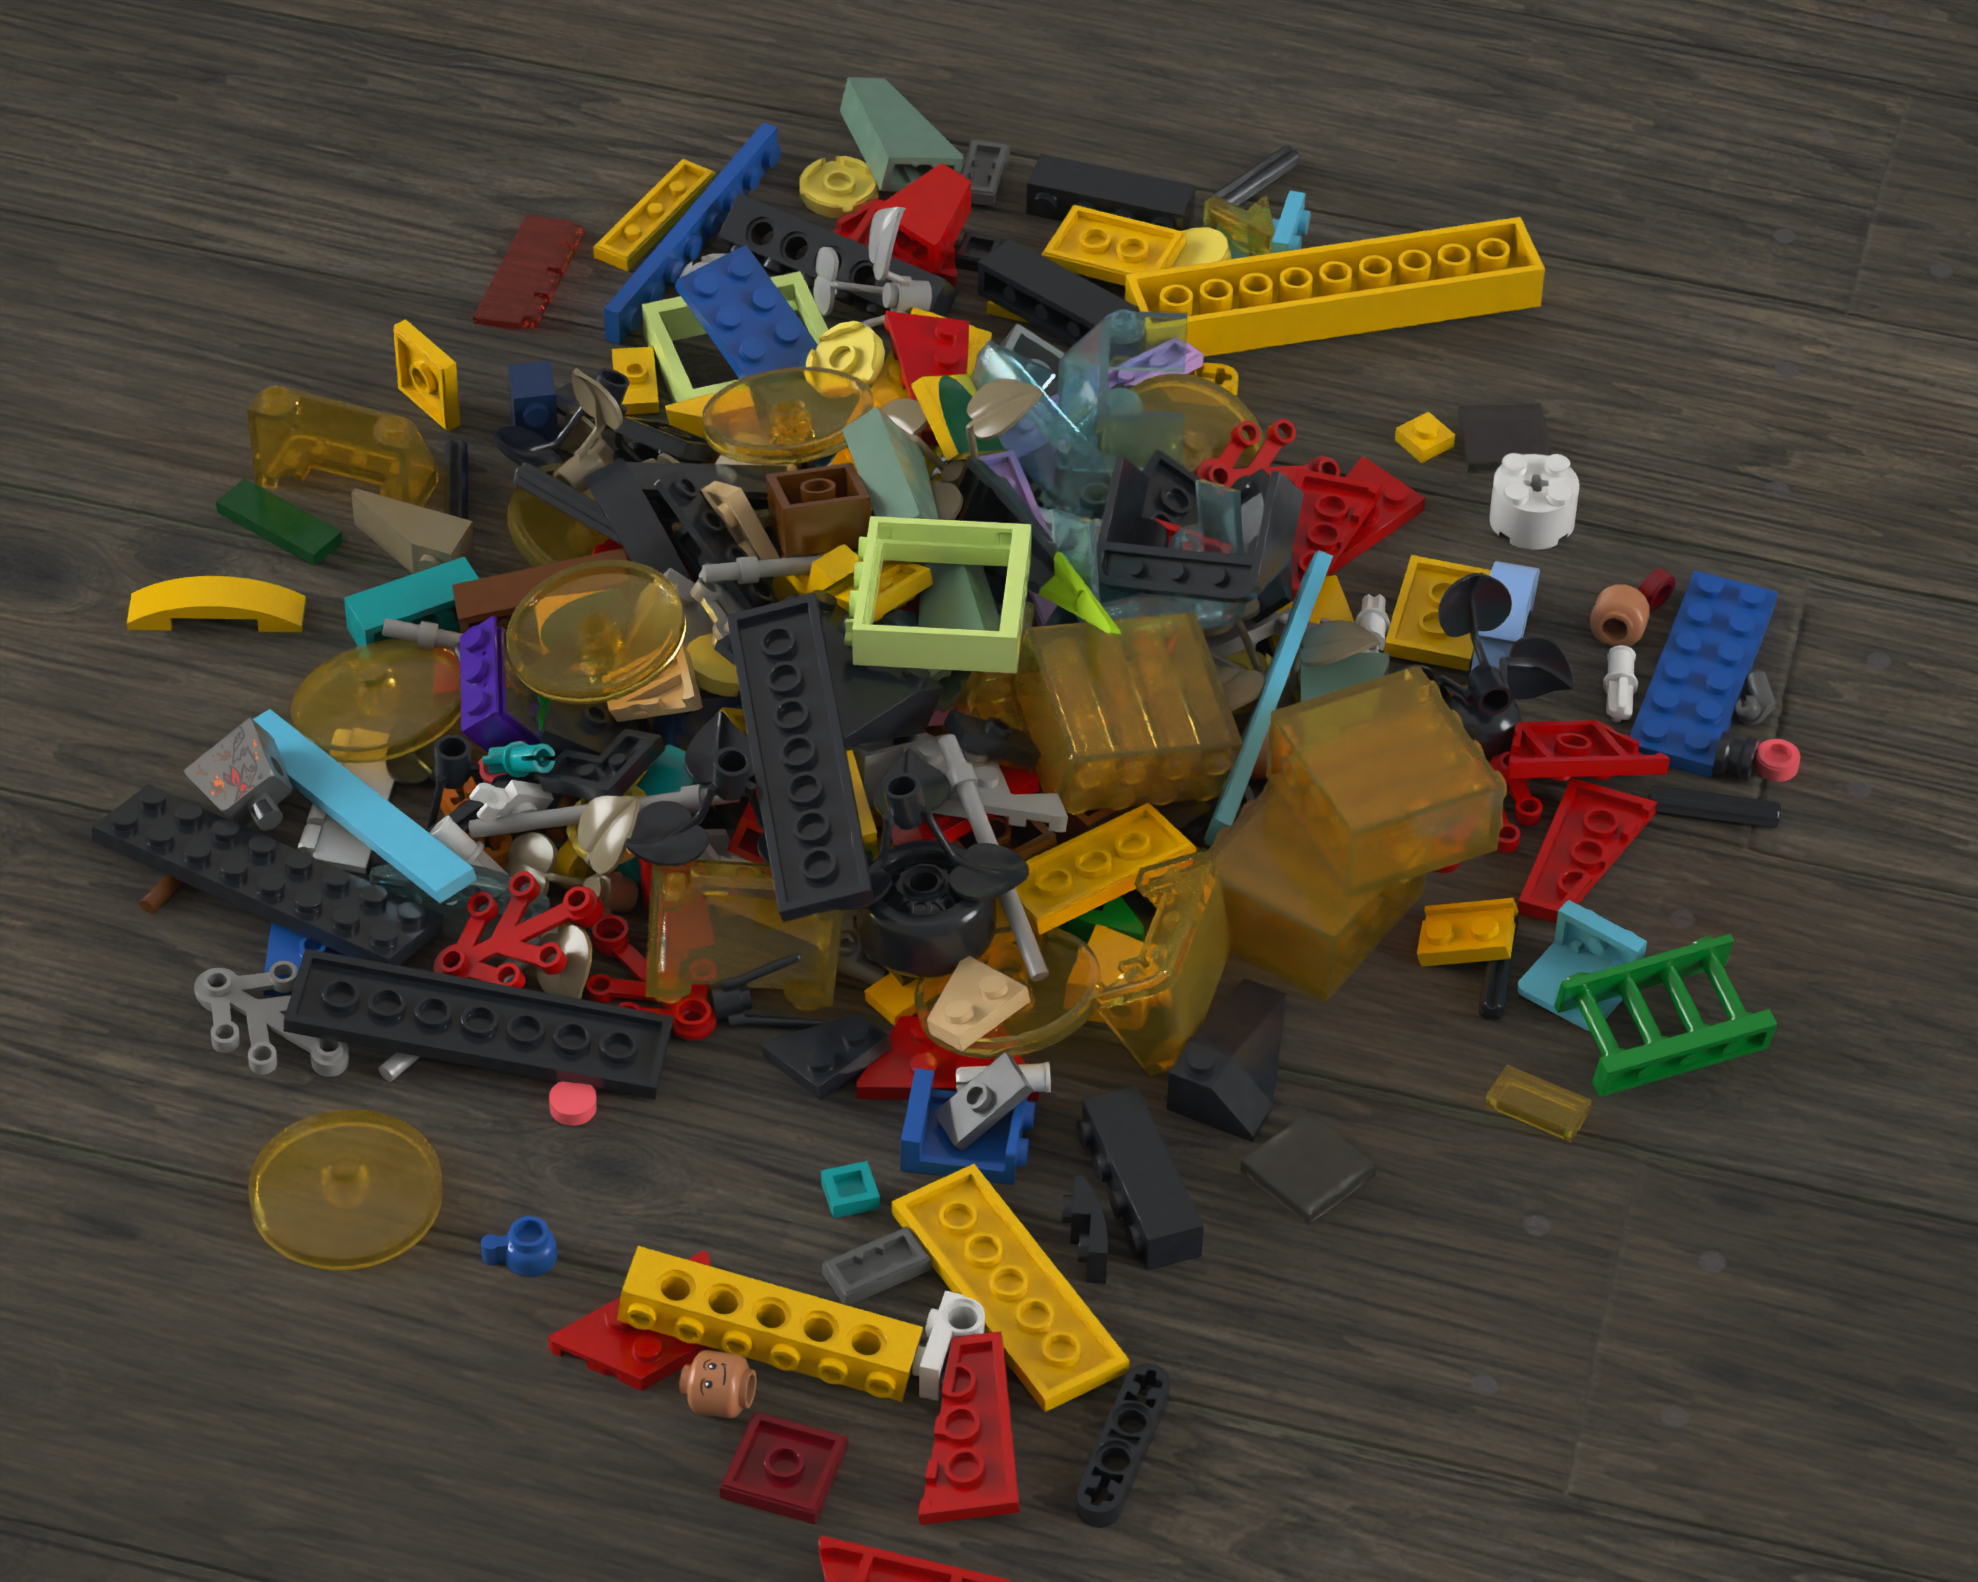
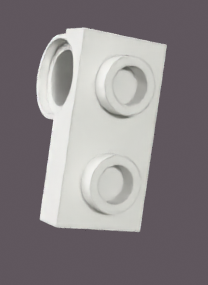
(955, 1318)

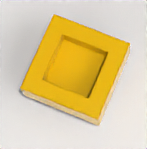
(1425, 437)

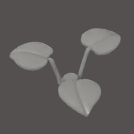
(898, 296)

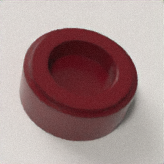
(1657, 587)

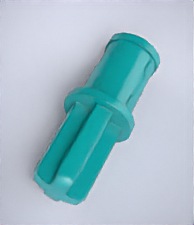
(519, 759)

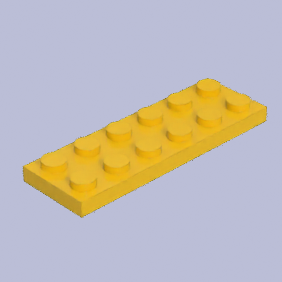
(992, 1258)

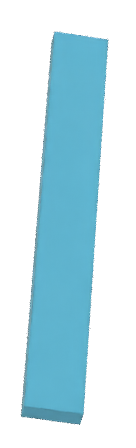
(1268, 700)
(368, 814)

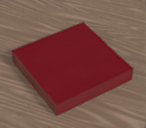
(784, 1467)

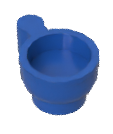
(525, 1250)

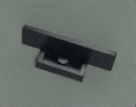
(706, 539)

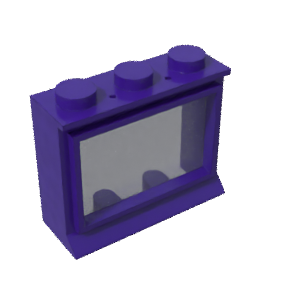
(493, 698)

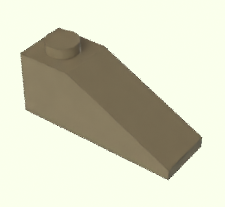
(412, 533)

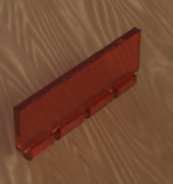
(529, 273)

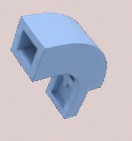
(1522, 586)

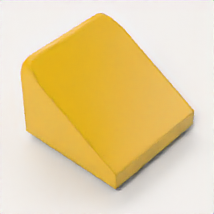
(831, 568)

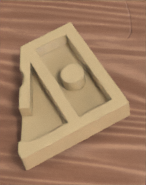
(740, 519)
(667, 694)
(974, 1003)

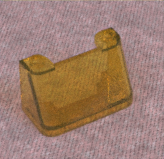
(308, 431)
(725, 920)
(1171, 983)

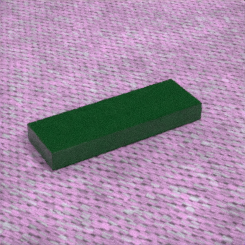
(279, 521)

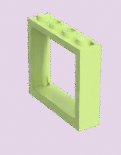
(674, 320)
(939, 543)

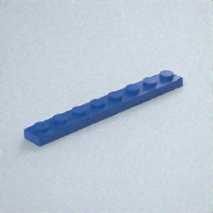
(691, 233)

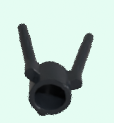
(733, 997)

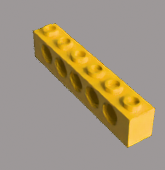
(769, 1323)

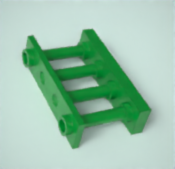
(1661, 1055)

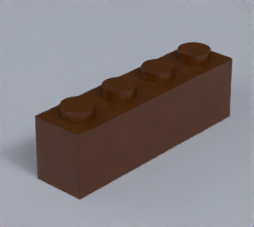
(502, 593)

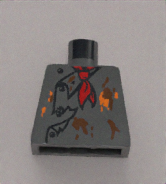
(244, 776)

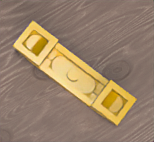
(217, 598)

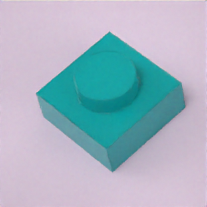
(850, 1189)

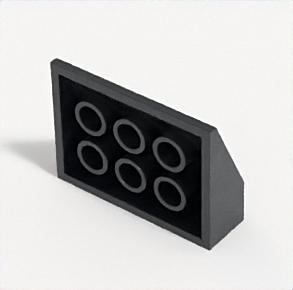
(871, 700)

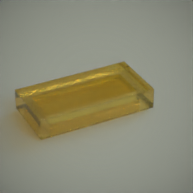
(1538, 1103)

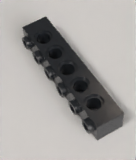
(752, 220)

